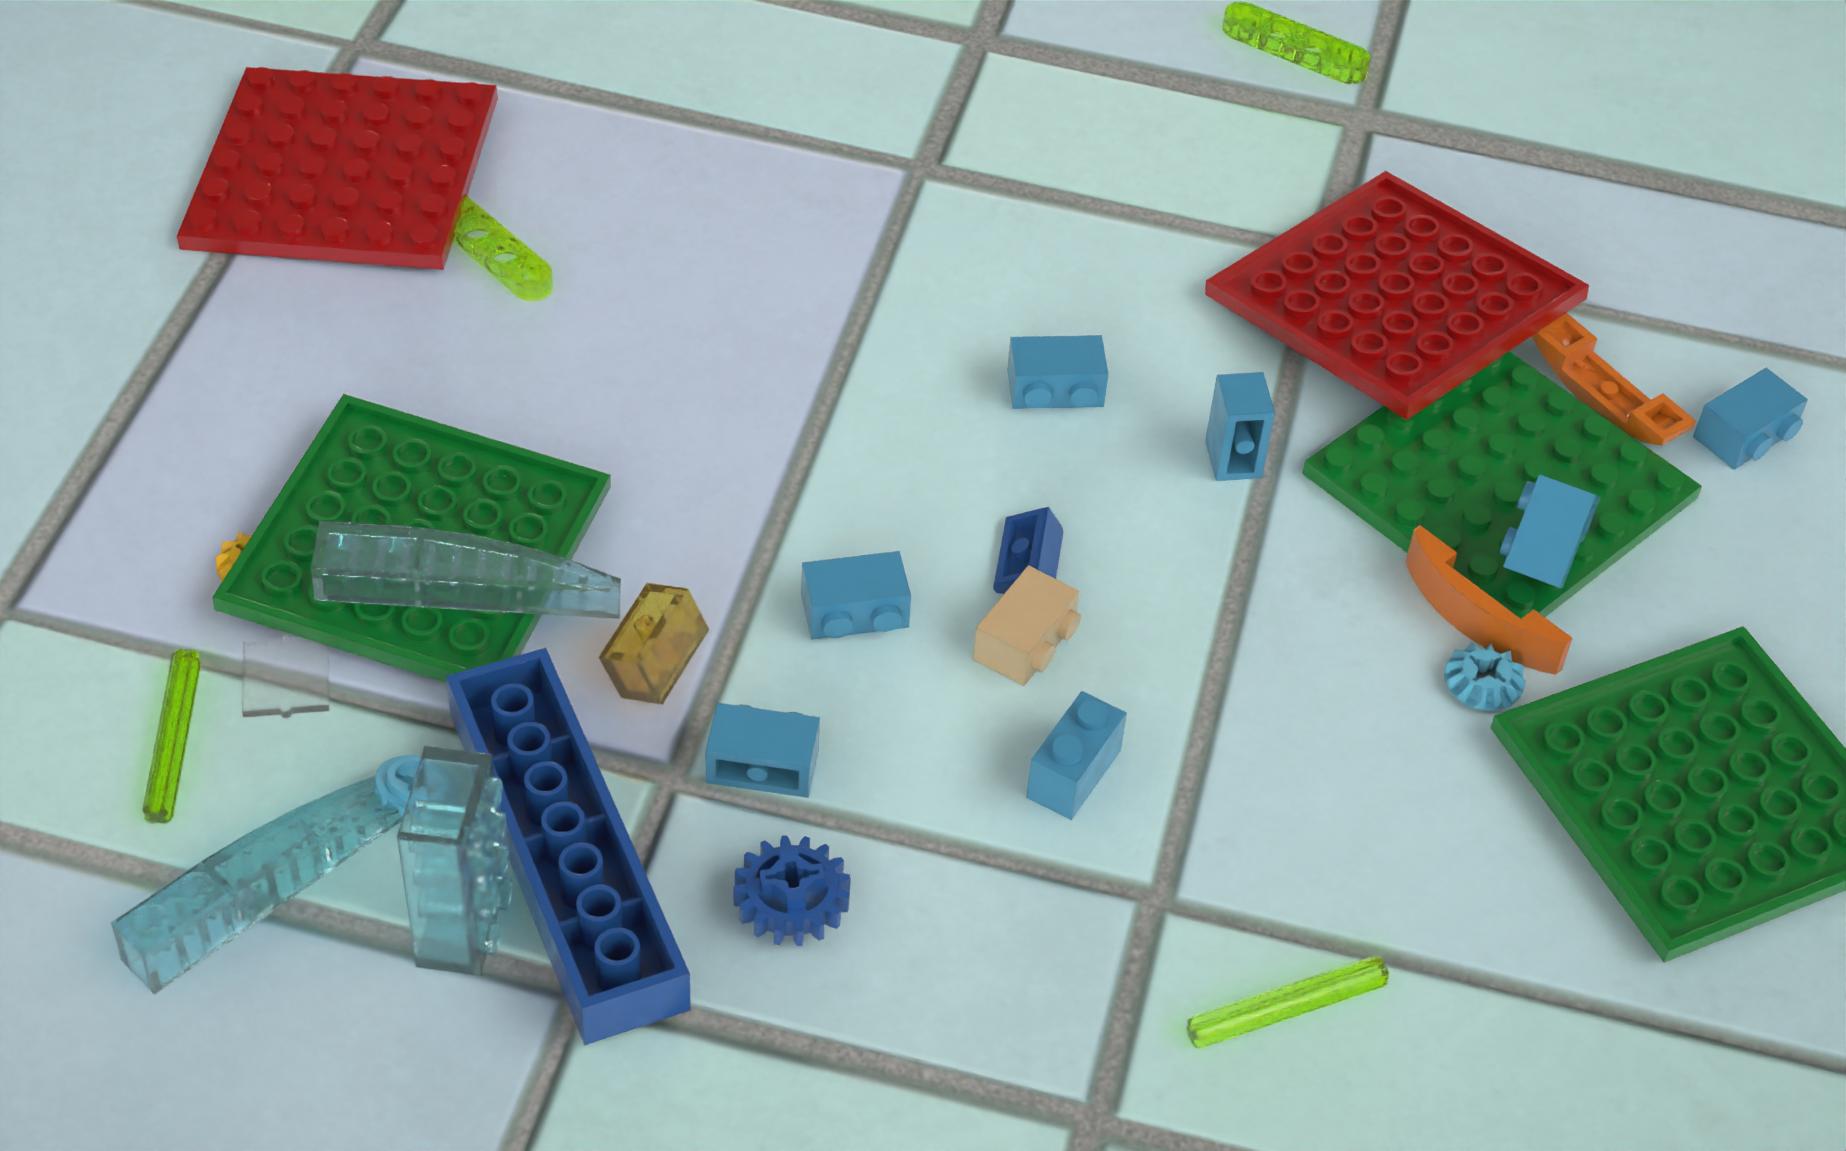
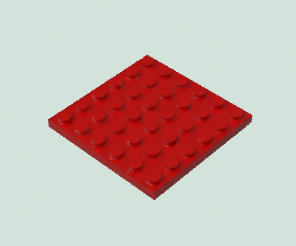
(340, 168)
(1396, 293)

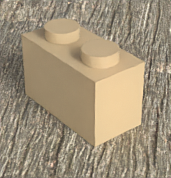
(1027, 626)

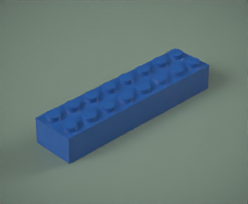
(571, 849)

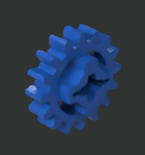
(791, 890)

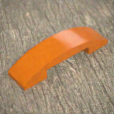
(1595, 383)
(1531, 640)

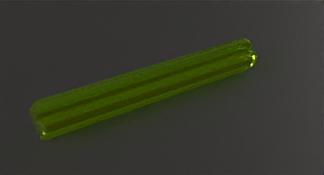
(171, 737)
(1287, 1001)

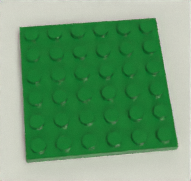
(1467, 463)
(411, 473)
(1692, 789)

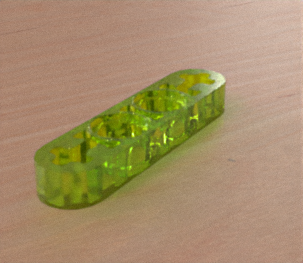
(1338, 57)
(498, 242)

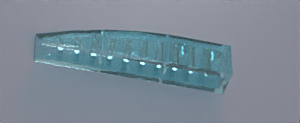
(454, 572)
(247, 882)

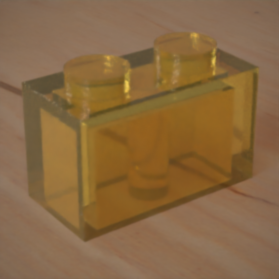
(654, 643)

